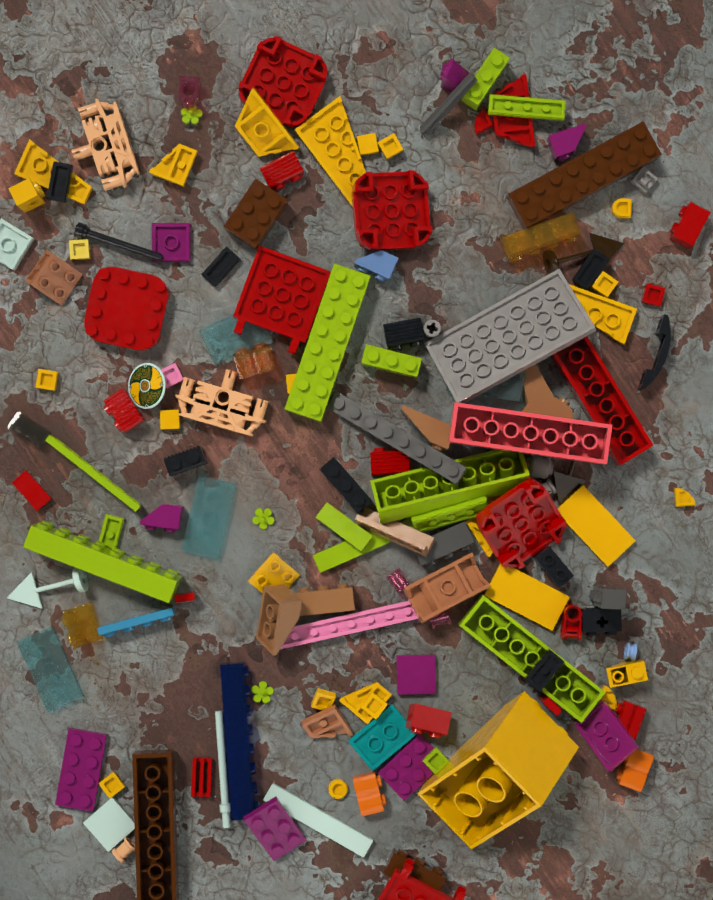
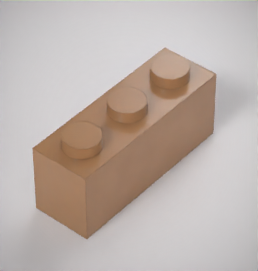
(326, 600)

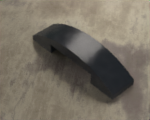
(664, 330)

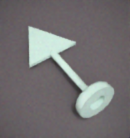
(28, 592)

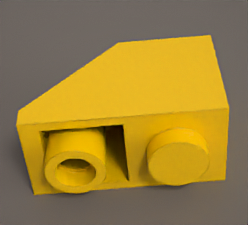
(626, 673)

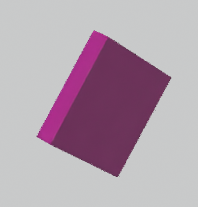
(172, 241)
(416, 674)

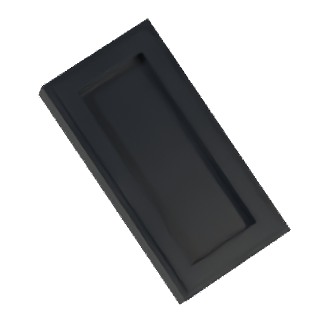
(60, 182)
(221, 267)
(590, 269)

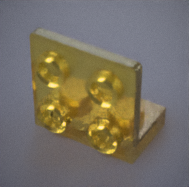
(81, 625)

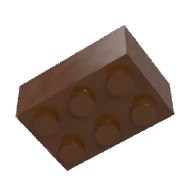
(256, 214)

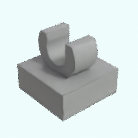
(644, 180)

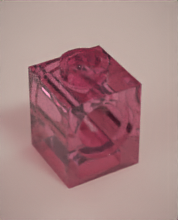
(186, 84)

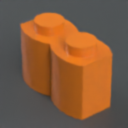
(635, 770)
(368, 793)

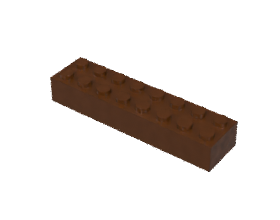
(584, 176)
(155, 825)

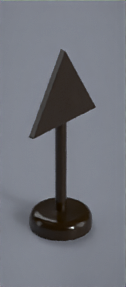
(602, 244)
(566, 484)

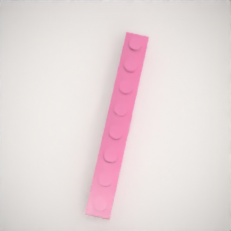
(350, 623)

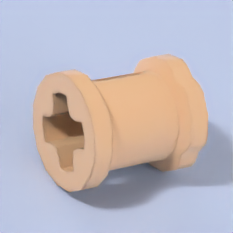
(124, 850)

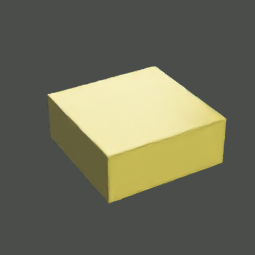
(79, 249)

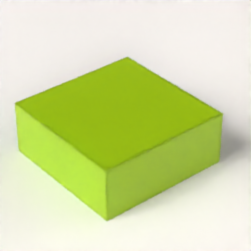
(435, 760)

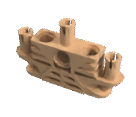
(119, 140)
(219, 417)

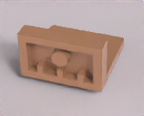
(53, 277)

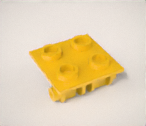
(273, 572)

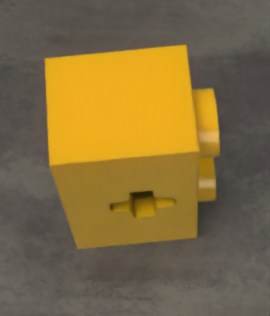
(27, 195)

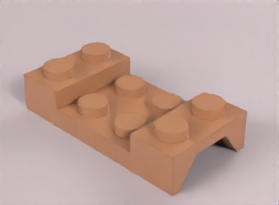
(446, 588)

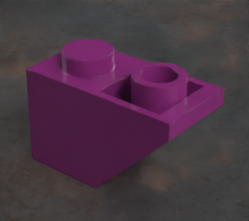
(452, 75)
(164, 516)

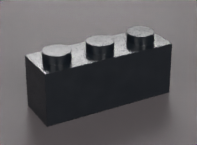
(345, 484)

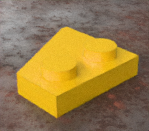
(176, 165)
(356, 699)

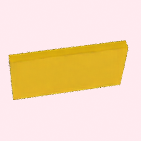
(595, 526)
(527, 596)

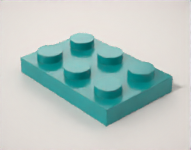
(381, 737)

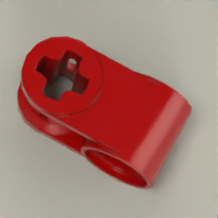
(571, 626)

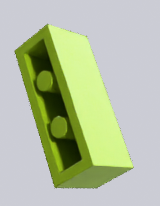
(486, 77)
(391, 361)

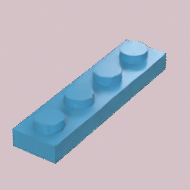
(128, 624)

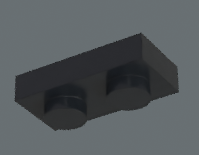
(544, 670)

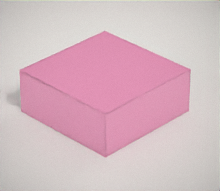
(172, 375)

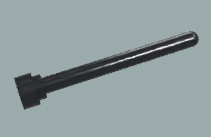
(82, 231)

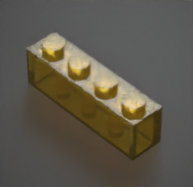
(539, 237)

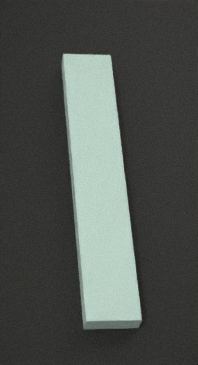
(320, 820)

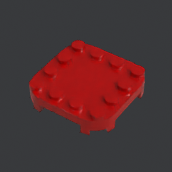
(285, 79)
(391, 210)
(126, 308)
(521, 523)

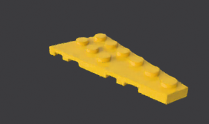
(334, 146)

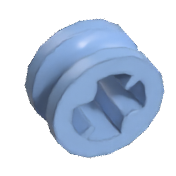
(630, 651)

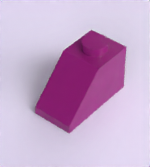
(565, 142)

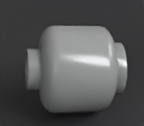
(540, 466)

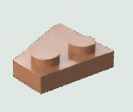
(327, 724)

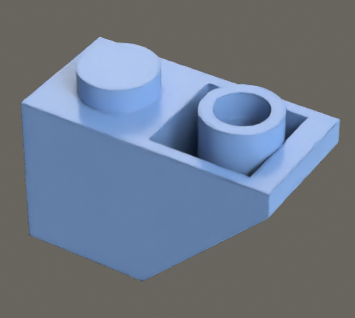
(379, 264)

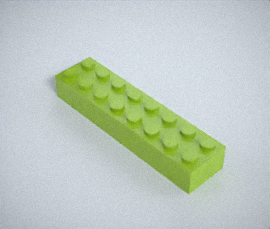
(327, 343)
(425, 490)
(103, 561)
(523, 650)

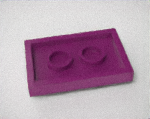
(607, 736)
(406, 769)
(274, 828)

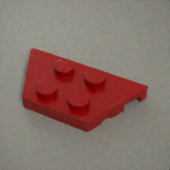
(515, 128)

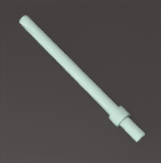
(225, 805)

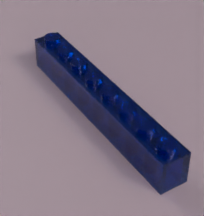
(237, 737)

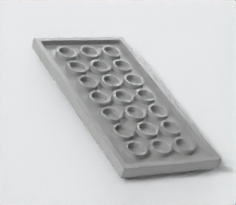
(510, 337)

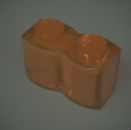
(254, 360)

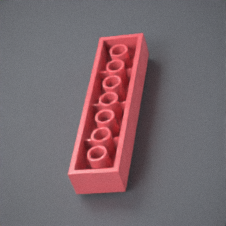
(530, 433)

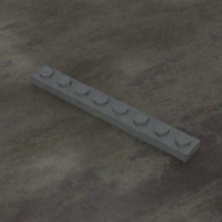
(397, 438)

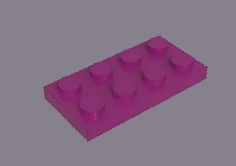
(81, 769)

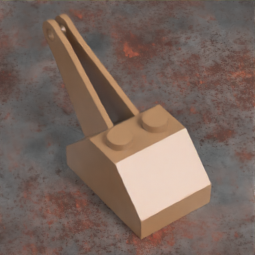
(540, 398)

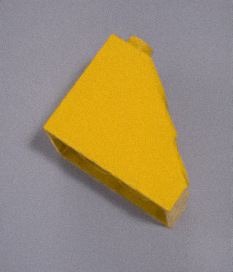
(500, 772)

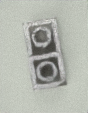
(28, 429)

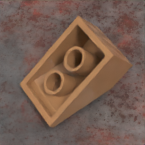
(431, 429)
(277, 616)

